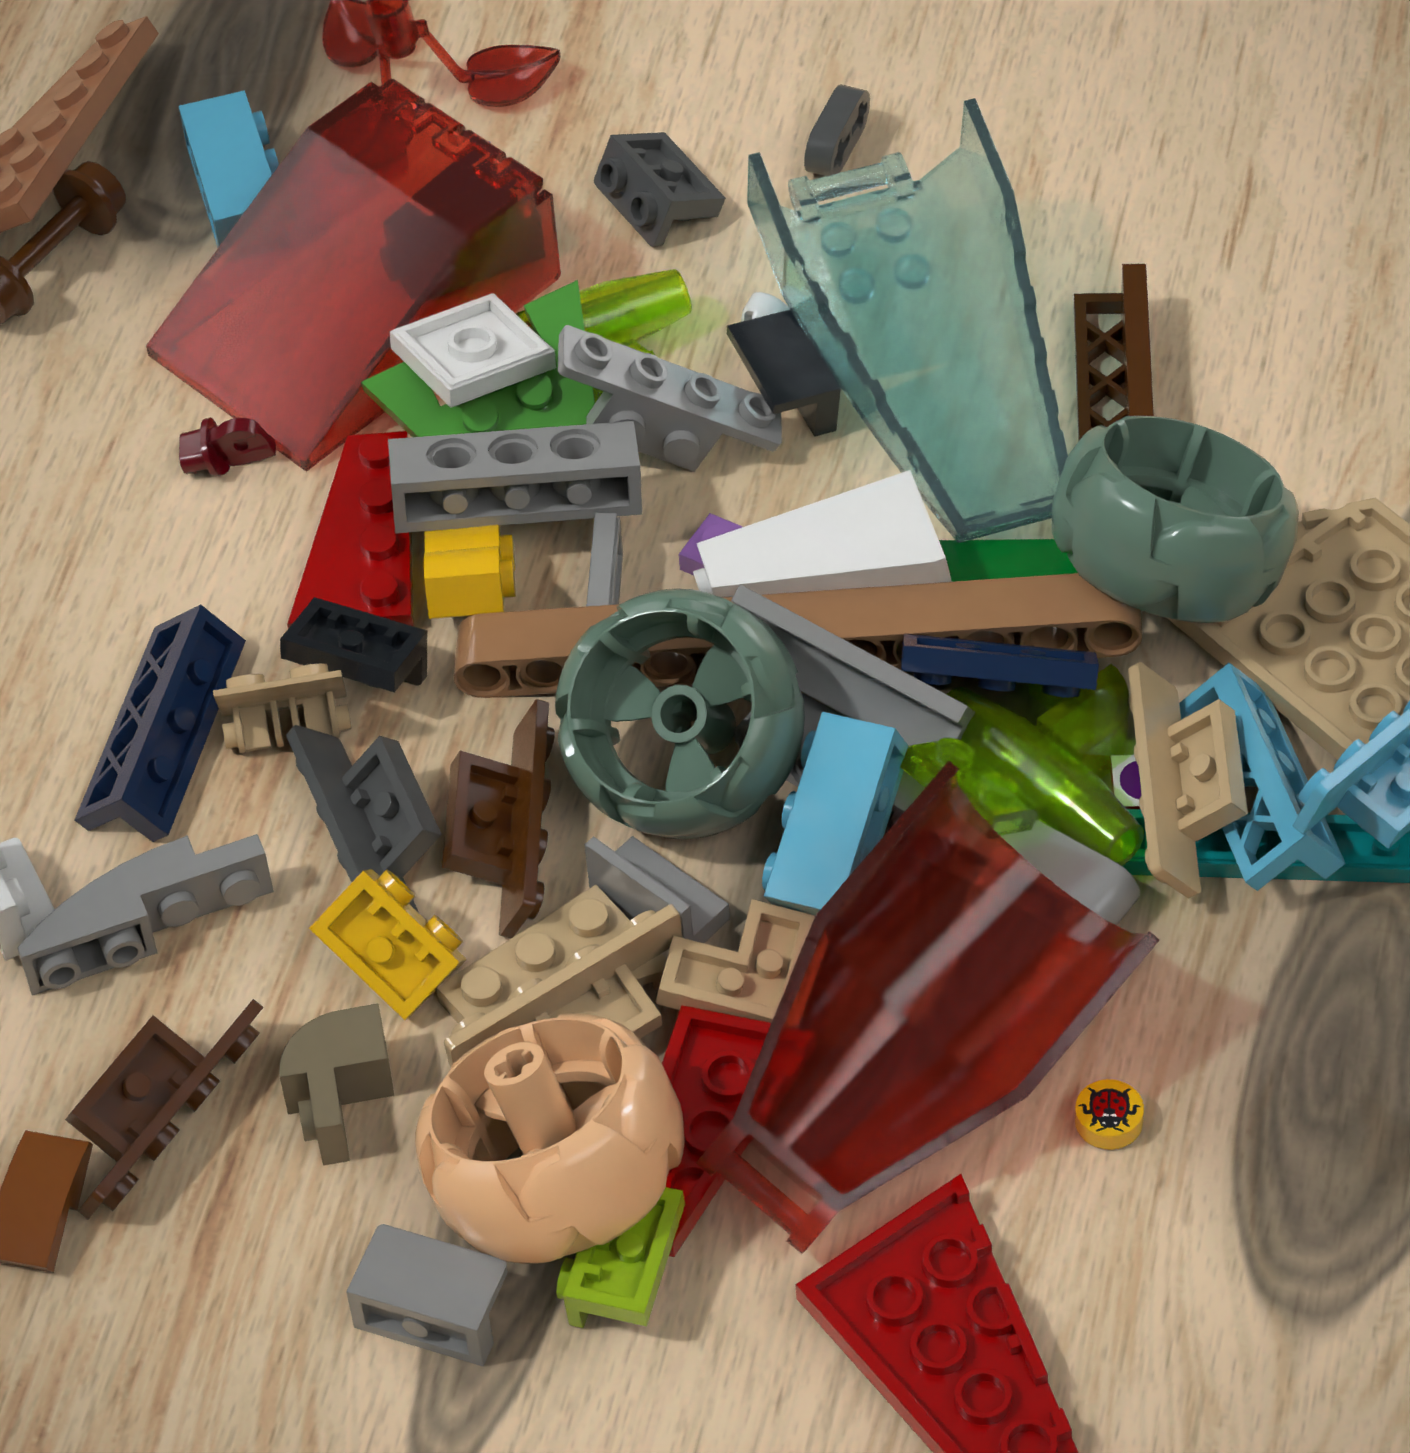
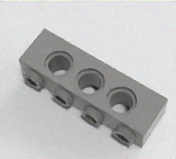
(514, 476)

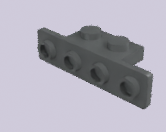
(369, 807)

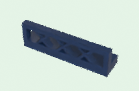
(162, 725)

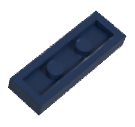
(999, 664)

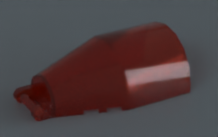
(917, 1011)

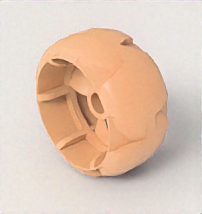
(591, 1129)

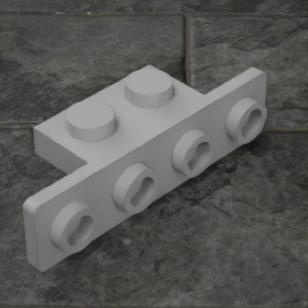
(672, 407)

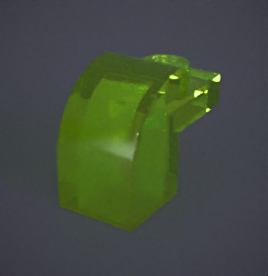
(1091, 724)

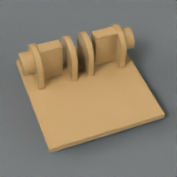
(251, 697)

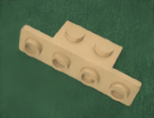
(1186, 776)
(592, 983)

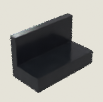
(788, 369)

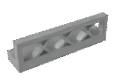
(857, 680)

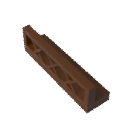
(1132, 353)

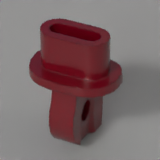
(222, 446)

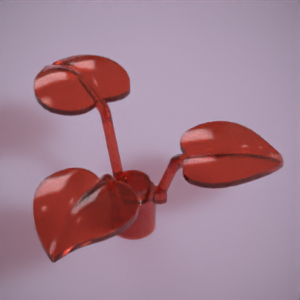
(496, 75)

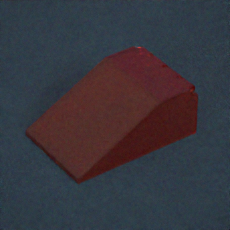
(355, 234)

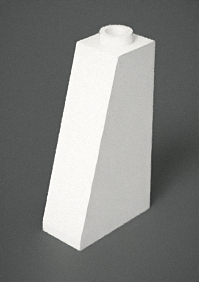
(842, 542)

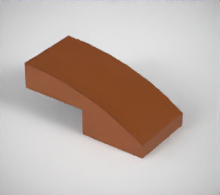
(37, 1195)

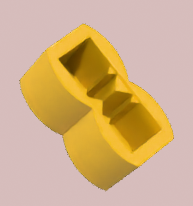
(468, 571)

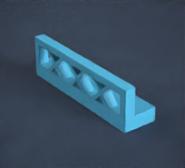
(1276, 771)

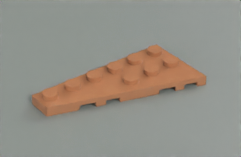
(59, 123)

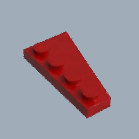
(355, 549)

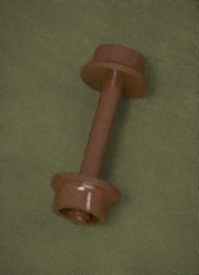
(88, 199)

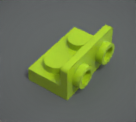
(624, 1274)

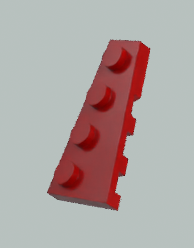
(708, 1070)

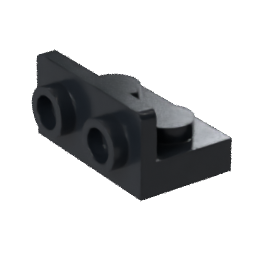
(358, 644)

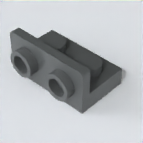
(654, 184)

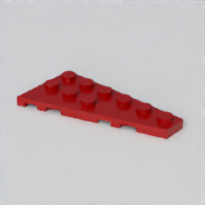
(940, 1331)

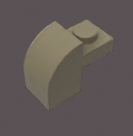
(334, 1064)

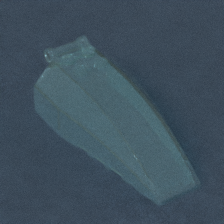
(927, 323)

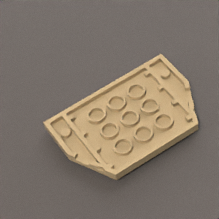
(1333, 630)

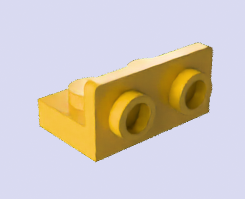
(389, 940)

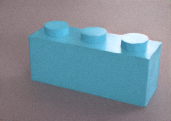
(227, 156)
(836, 812)

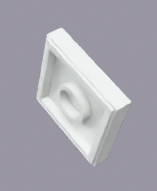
(472, 350)

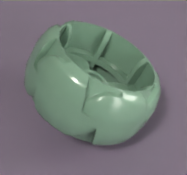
(1174, 519)
(605, 687)

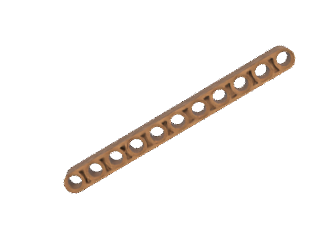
(528, 649)

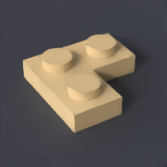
(742, 981)

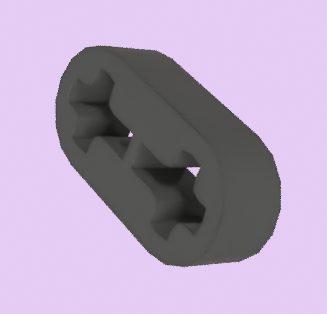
(837, 130)

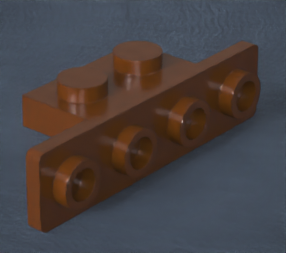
(497, 818)
(141, 1093)

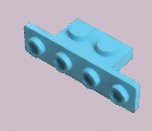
(1366, 784)

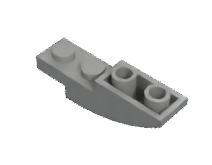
(116, 914)

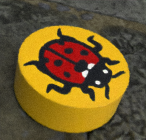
(1109, 1114)

